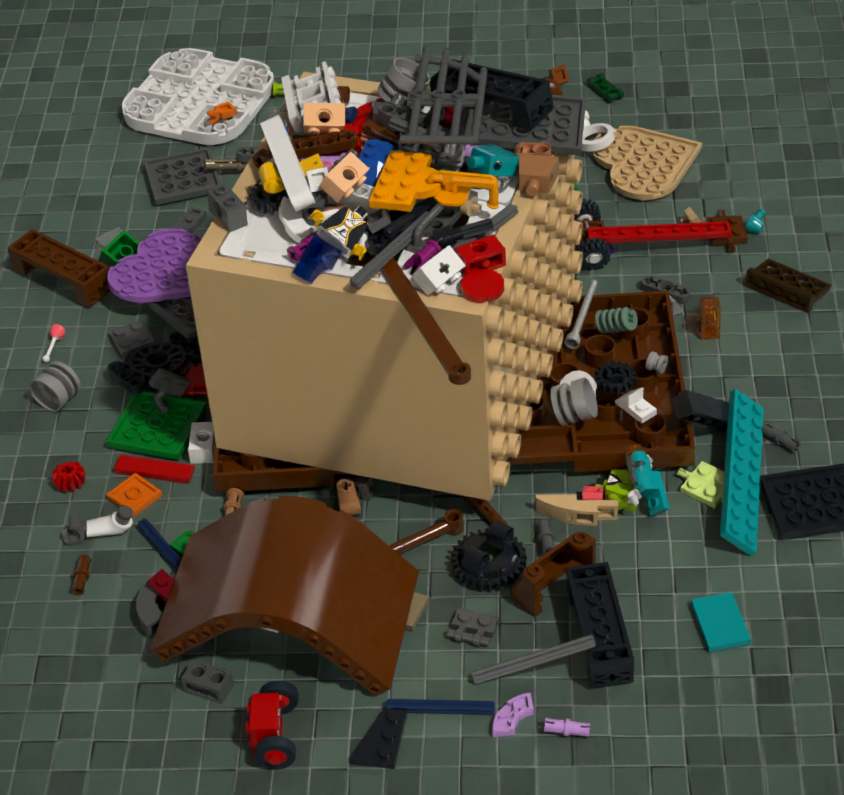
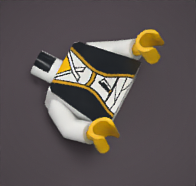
(343, 229)

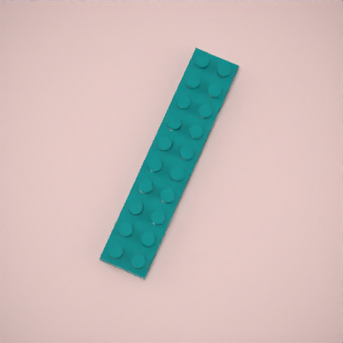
(742, 472)

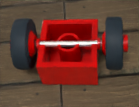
(266, 724)

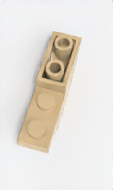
(573, 511)

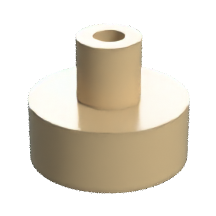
(471, 206)

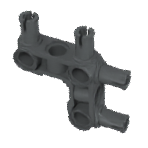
(387, 110)

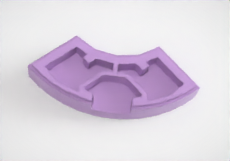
(510, 715)

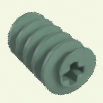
(616, 320)

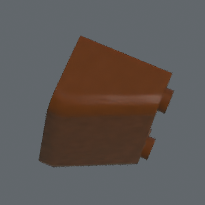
(574, 551)

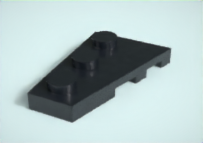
(383, 741)

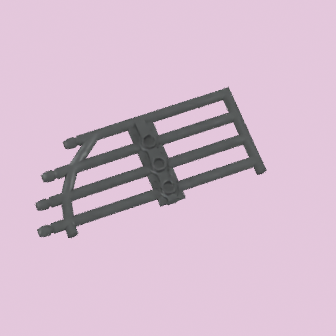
(439, 100)

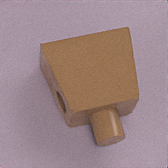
(537, 173)

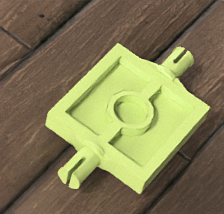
(703, 484)

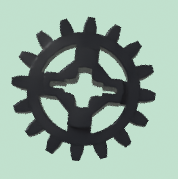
(265, 201)
(615, 377)

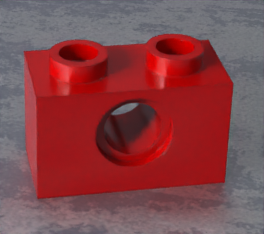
(482, 254)

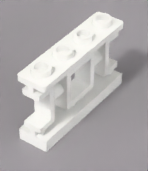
(309, 90)

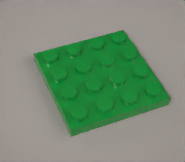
(151, 432)

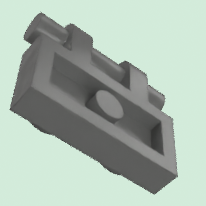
(479, 624)

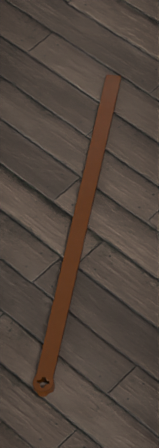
(458, 372)

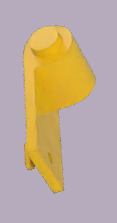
(271, 177)

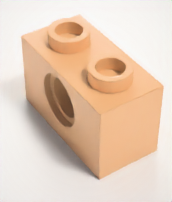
(315, 111)
(344, 177)

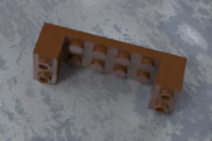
(83, 272)

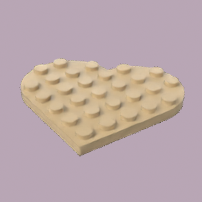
(646, 161)

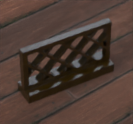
(787, 292)

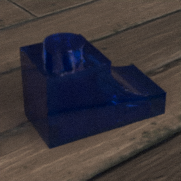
(316, 259)

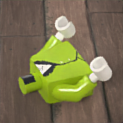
(621, 488)

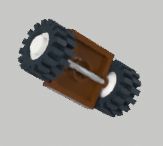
(594, 251)

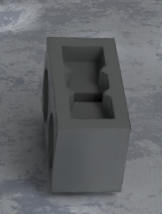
(207, 681)

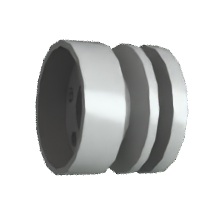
(401, 79)
(55, 386)
(574, 401)

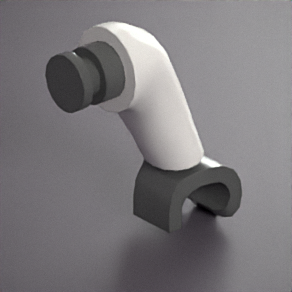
(112, 524)

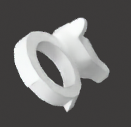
(598, 144)

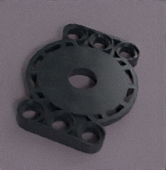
(138, 363)

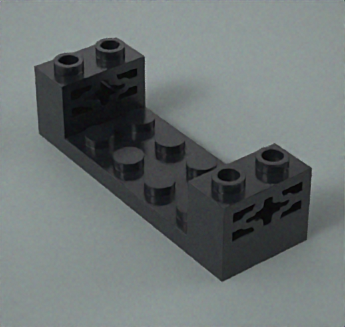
(527, 95)
(600, 615)

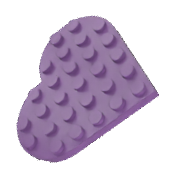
(157, 268)

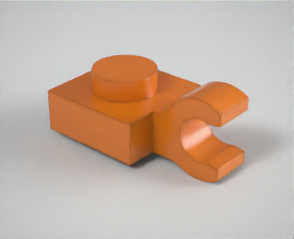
(222, 110)

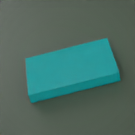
(720, 622)

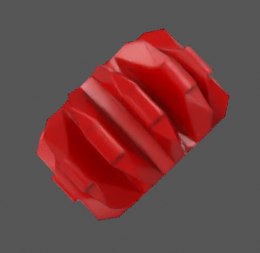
(68, 476)

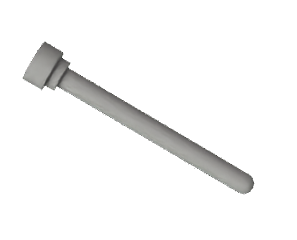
(573, 338)

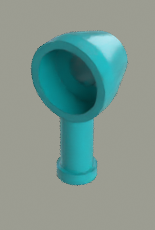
(754, 223)

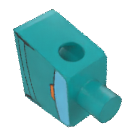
(485, 160)

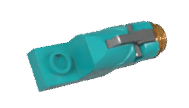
(645, 480)

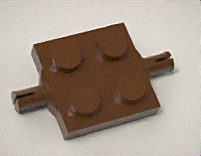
(737, 227)

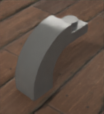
(148, 609)

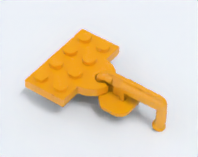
(409, 178)

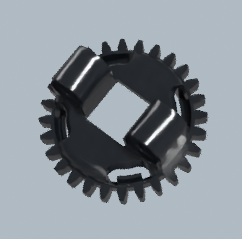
(471, 562)

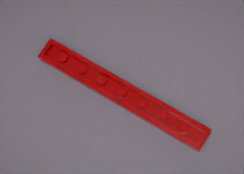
(661, 232)

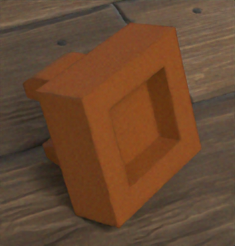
(559, 74)

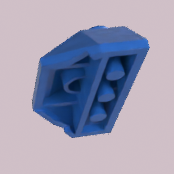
(374, 157)

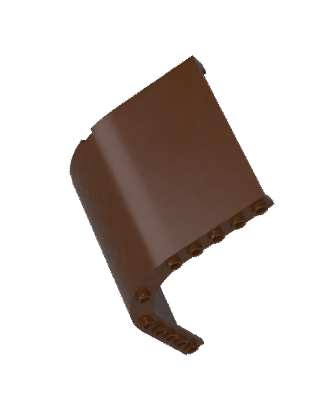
(295, 572)

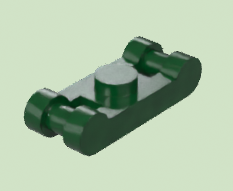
(604, 88)

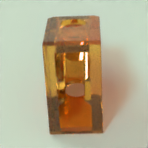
(709, 312)

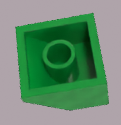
(118, 248)

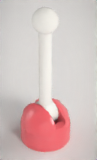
(56, 333)

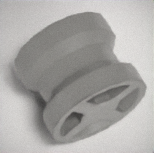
(656, 362)

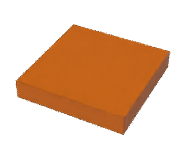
(135, 493)

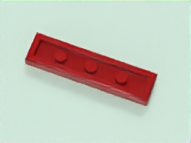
(154, 469)

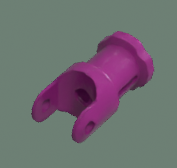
(299, 249)
(421, 257)

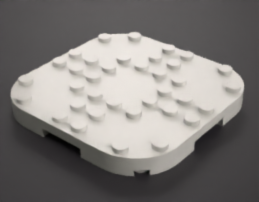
(189, 84)

